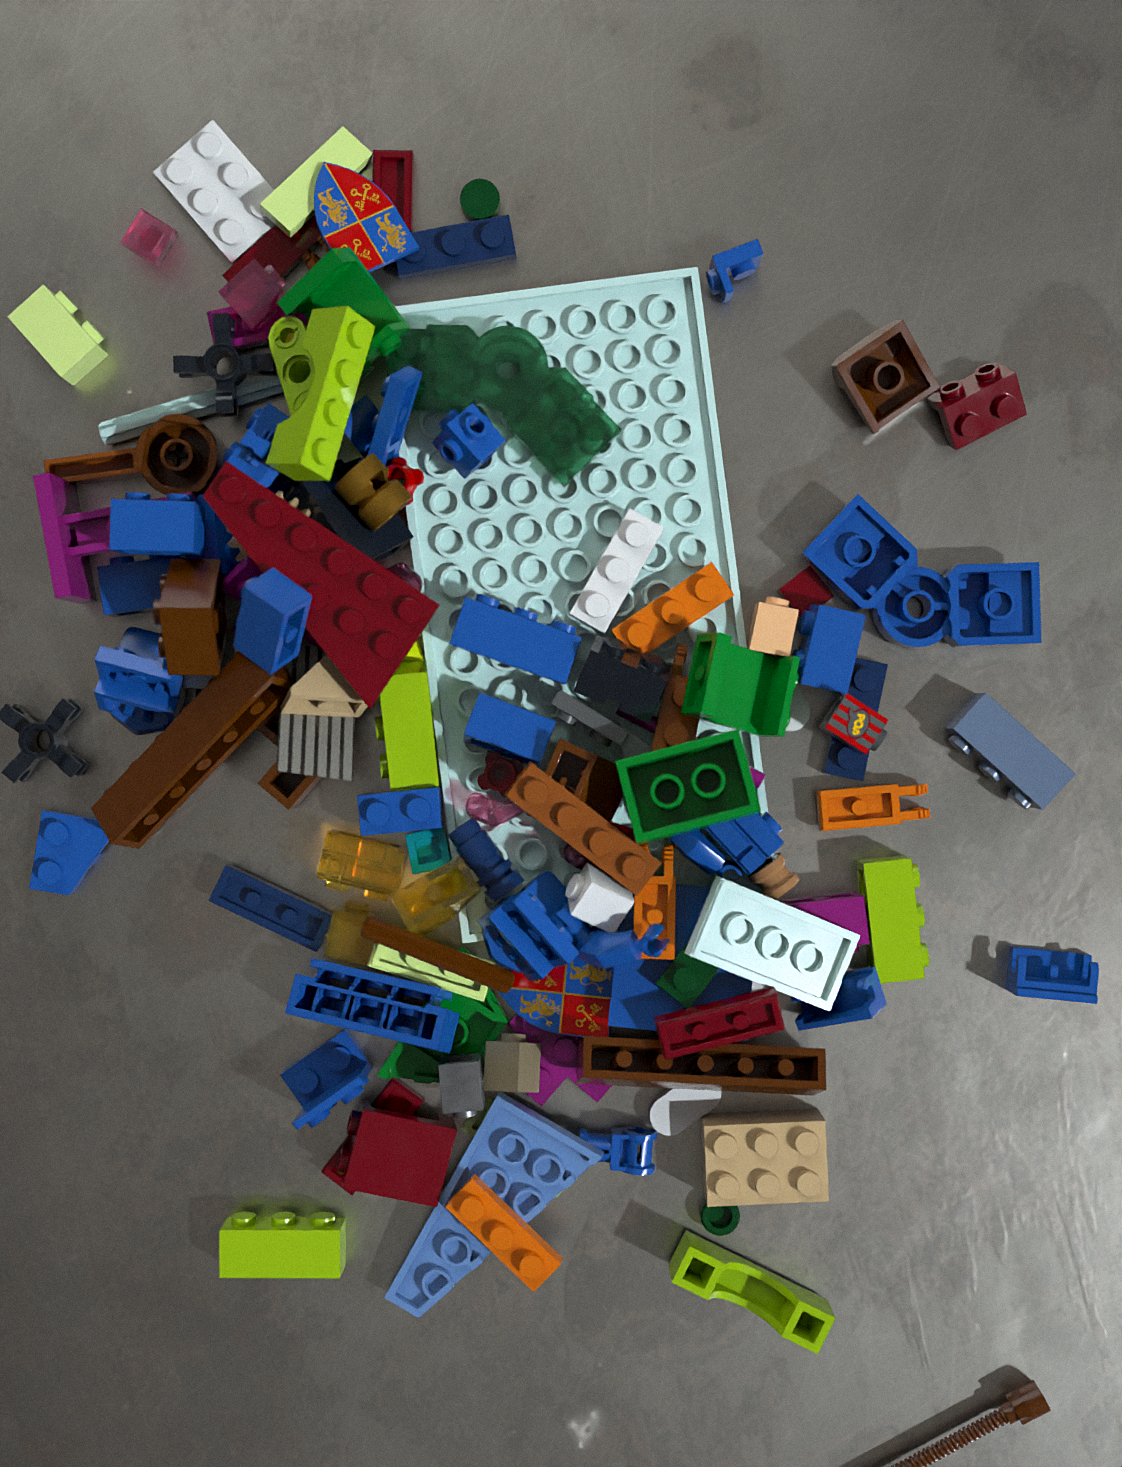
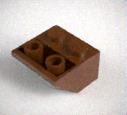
(587, 777)

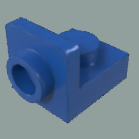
(735, 262)

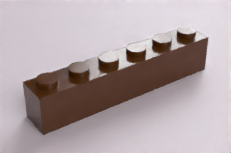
(189, 750)
(716, 1069)

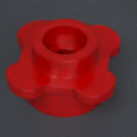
(412, 477)

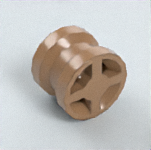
(774, 877)

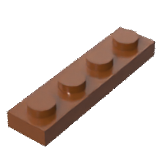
(582, 828)

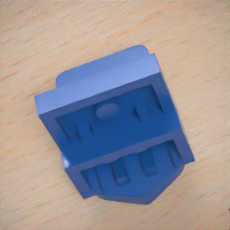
(137, 684)
(521, 933)

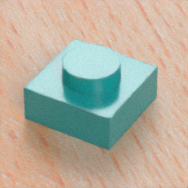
(428, 850)

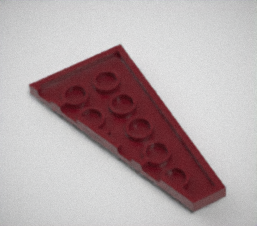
(357, 607)

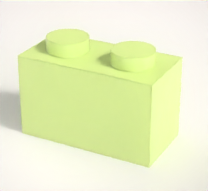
(58, 335)

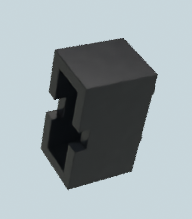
(623, 676)

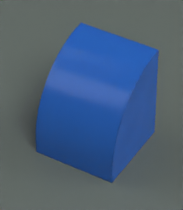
(359, 424)

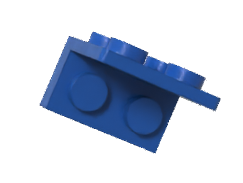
(327, 1075)

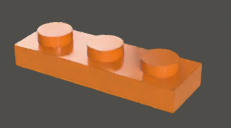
(674, 610)
(504, 1232)

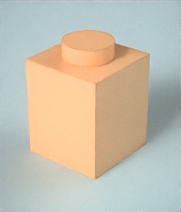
(772, 627)

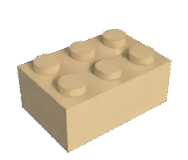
(764, 1157)

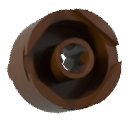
(173, 439)

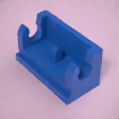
(508, 730)
(1052, 975)
(857, 1000)

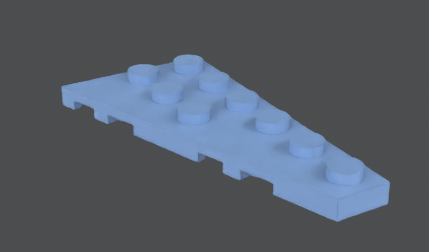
(524, 1163)

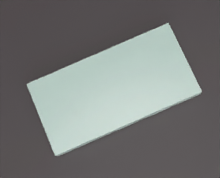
(772, 943)

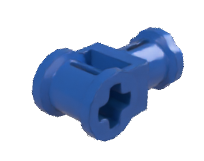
(621, 1148)

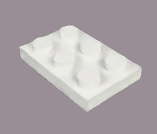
(218, 190)

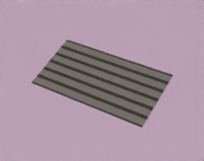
(314, 742)

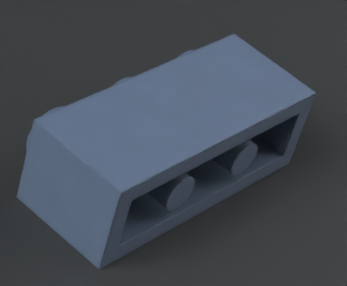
(1008, 752)

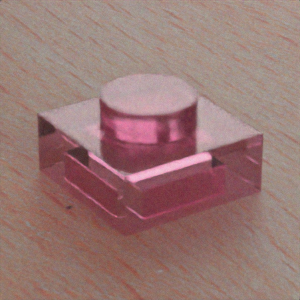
(149, 238)

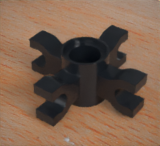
(206, 365)
(28, 730)

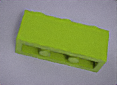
(408, 729)
(893, 918)
(282, 1246)

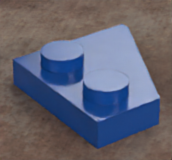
(65, 851)

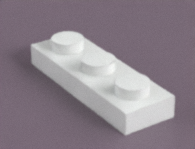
(616, 571)

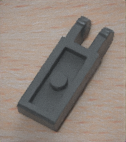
(602, 729)

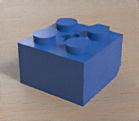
(253, 450)

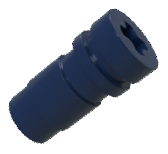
(485, 860)

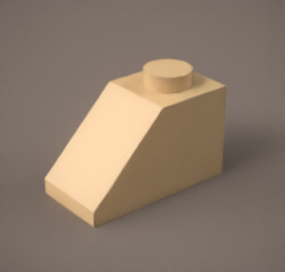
(323, 693)

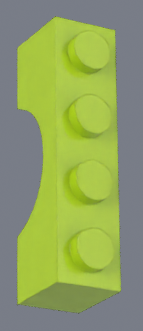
(311, 438)
(724, 1275)

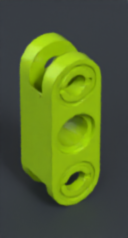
(291, 360)

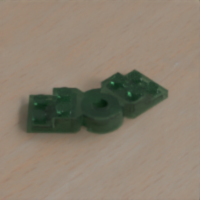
(543, 404)

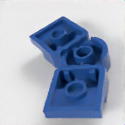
(966, 606)

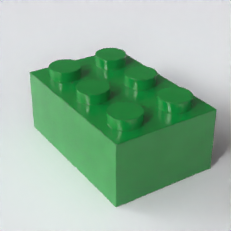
(688, 787)

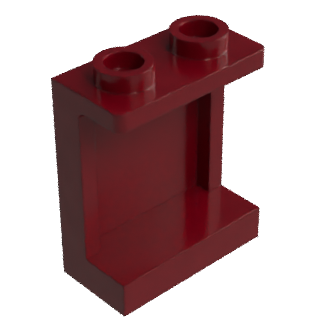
(396, 1154)

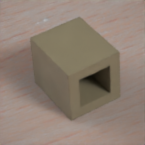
(512, 1065)

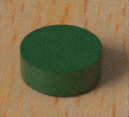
(480, 200)
(719, 1219)

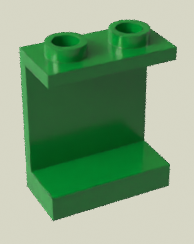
(344, 281)
(739, 686)

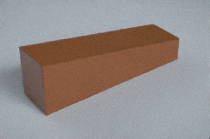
(95, 467)

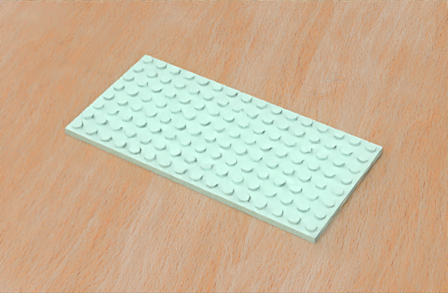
(536, 544)

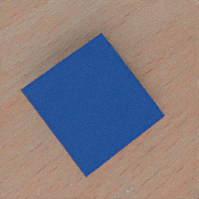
(634, 993)

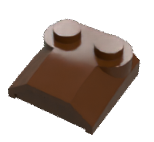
(884, 374)

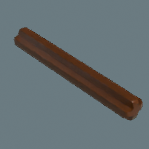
(437, 954)

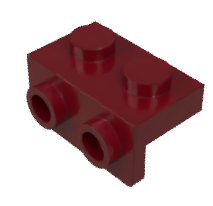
(978, 404)

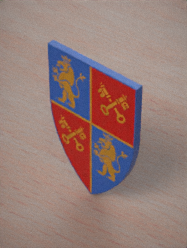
(359, 216)
(567, 1000)

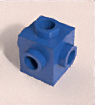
(467, 439)

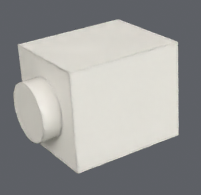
(598, 898)

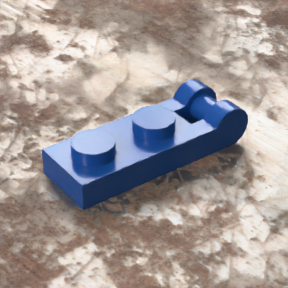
(391, 422)

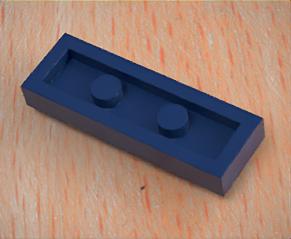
(459, 247)
(867, 687)
(271, 907)

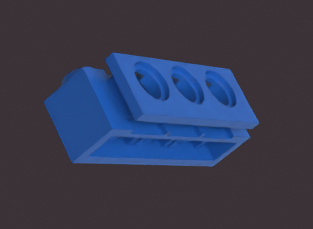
(386, 1018)

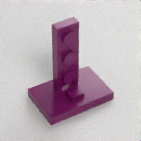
(72, 537)

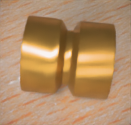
(373, 492)

